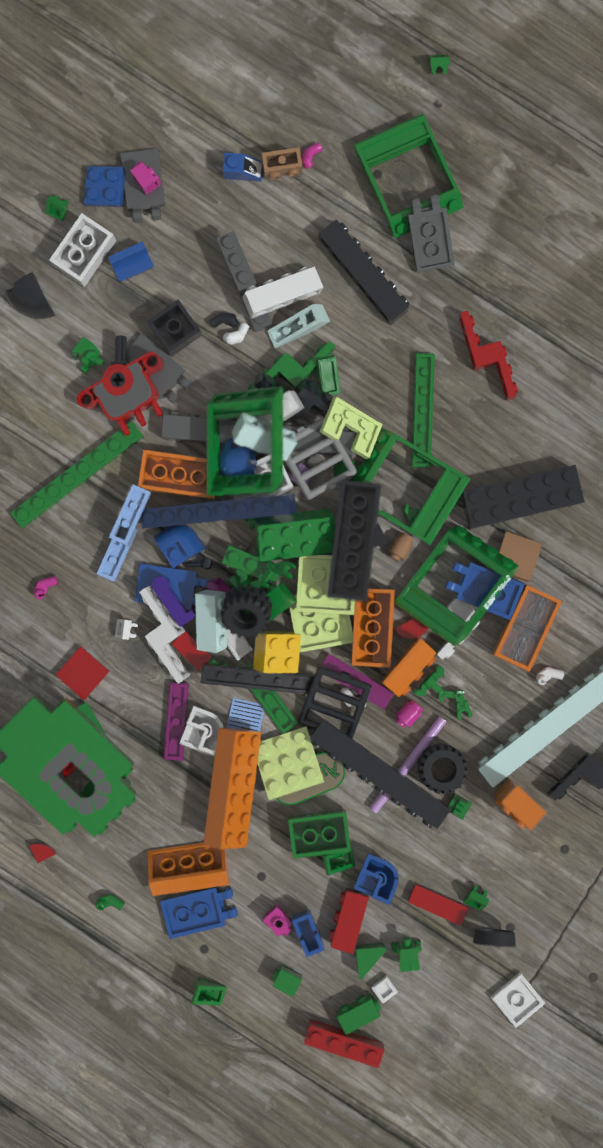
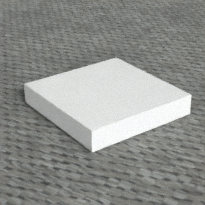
(517, 999)

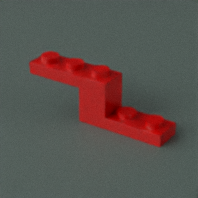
(488, 355)

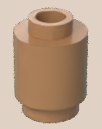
(400, 547)

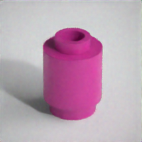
(408, 714)

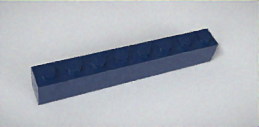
(219, 511)

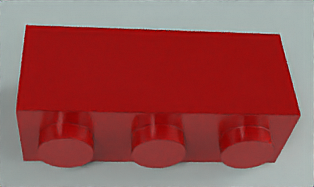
(348, 920)

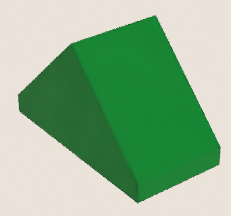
(338, 862)
(367, 956)
(208, 993)

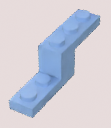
(123, 532)

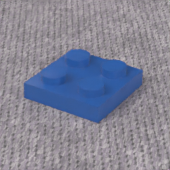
(104, 186)

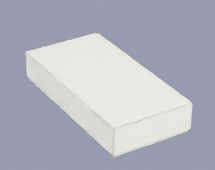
(237, 645)

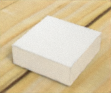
(384, 989)

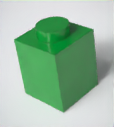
(286, 980)

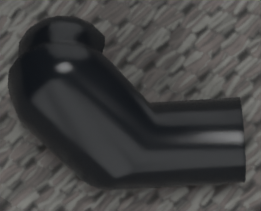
(224, 317)

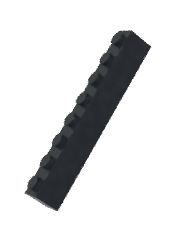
(380, 773)

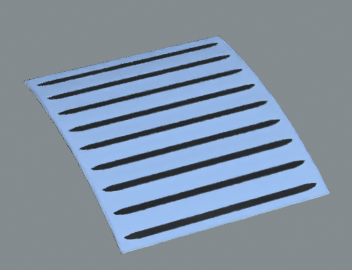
(245, 715)

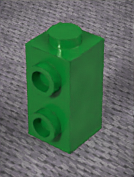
(358, 1013)

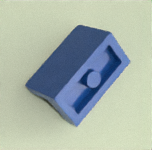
(131, 261)

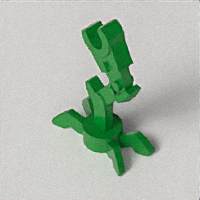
(280, 568)
(430, 681)

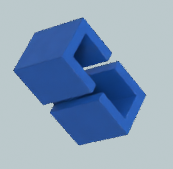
(311, 938)

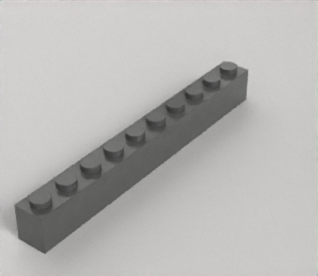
(194, 430)

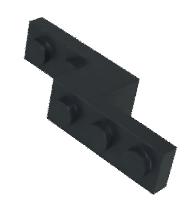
(307, 392)
(586, 766)

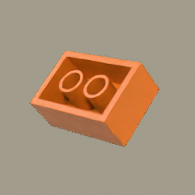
(518, 805)

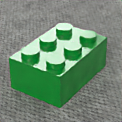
(319, 833)

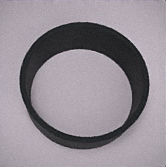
(494, 937)

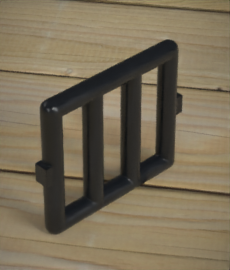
(315, 687)

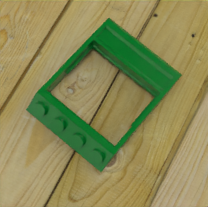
(393, 143)
(232, 405)
(438, 503)
(436, 615)

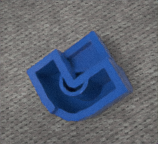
(236, 459)
(179, 544)
(377, 879)

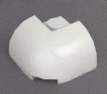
(201, 731)

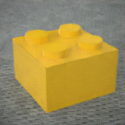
(277, 652)

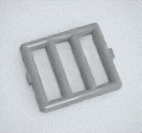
(342, 455)

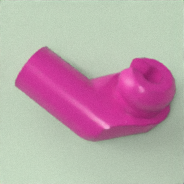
(43, 585)

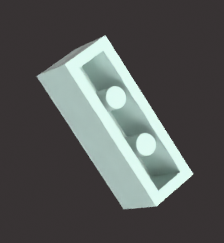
(257, 435)
(209, 628)

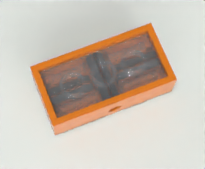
(527, 629)

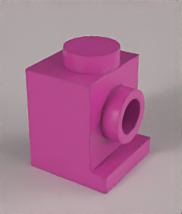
(145, 177)
(274, 915)

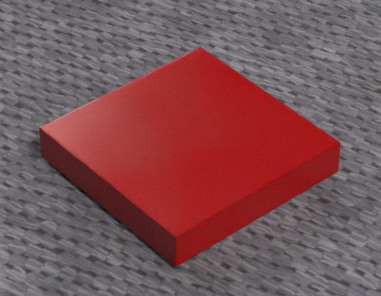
(82, 673)

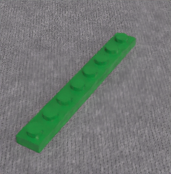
(76, 475)

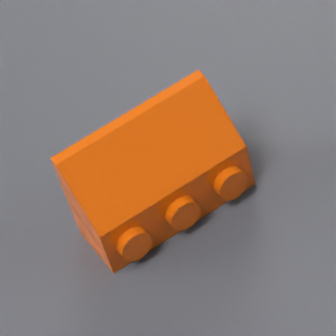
(409, 667)

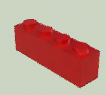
(349, 1046)

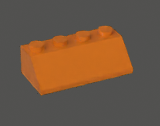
(374, 629)
(186, 868)

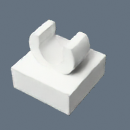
(123, 629)

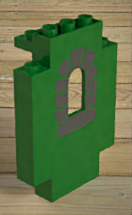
(42, 744)

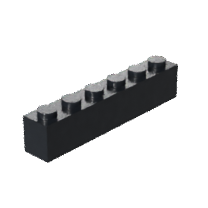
(363, 272)

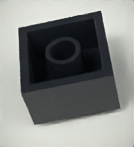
(174, 328)

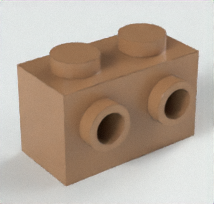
(282, 163)

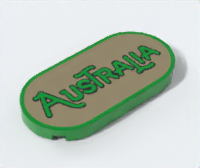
(333, 776)

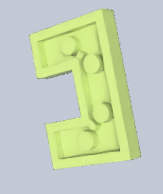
(343, 414)

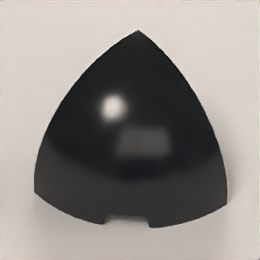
(29, 298)

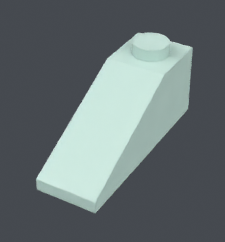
(299, 325)

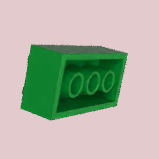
(294, 535)

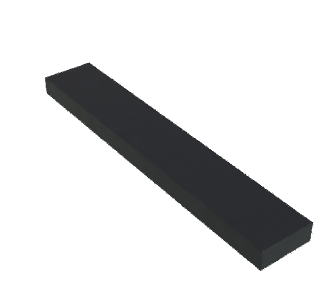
(253, 679)

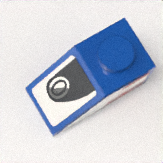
(242, 167)

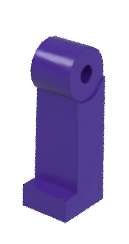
(162, 588)

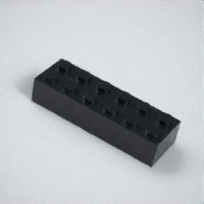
(522, 497)
(354, 541)

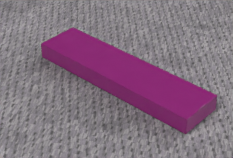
(378, 695)
(176, 720)

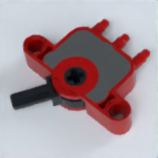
(132, 395)

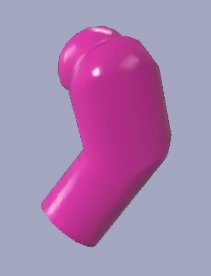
(308, 154)

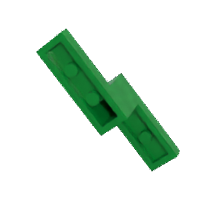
(292, 371)

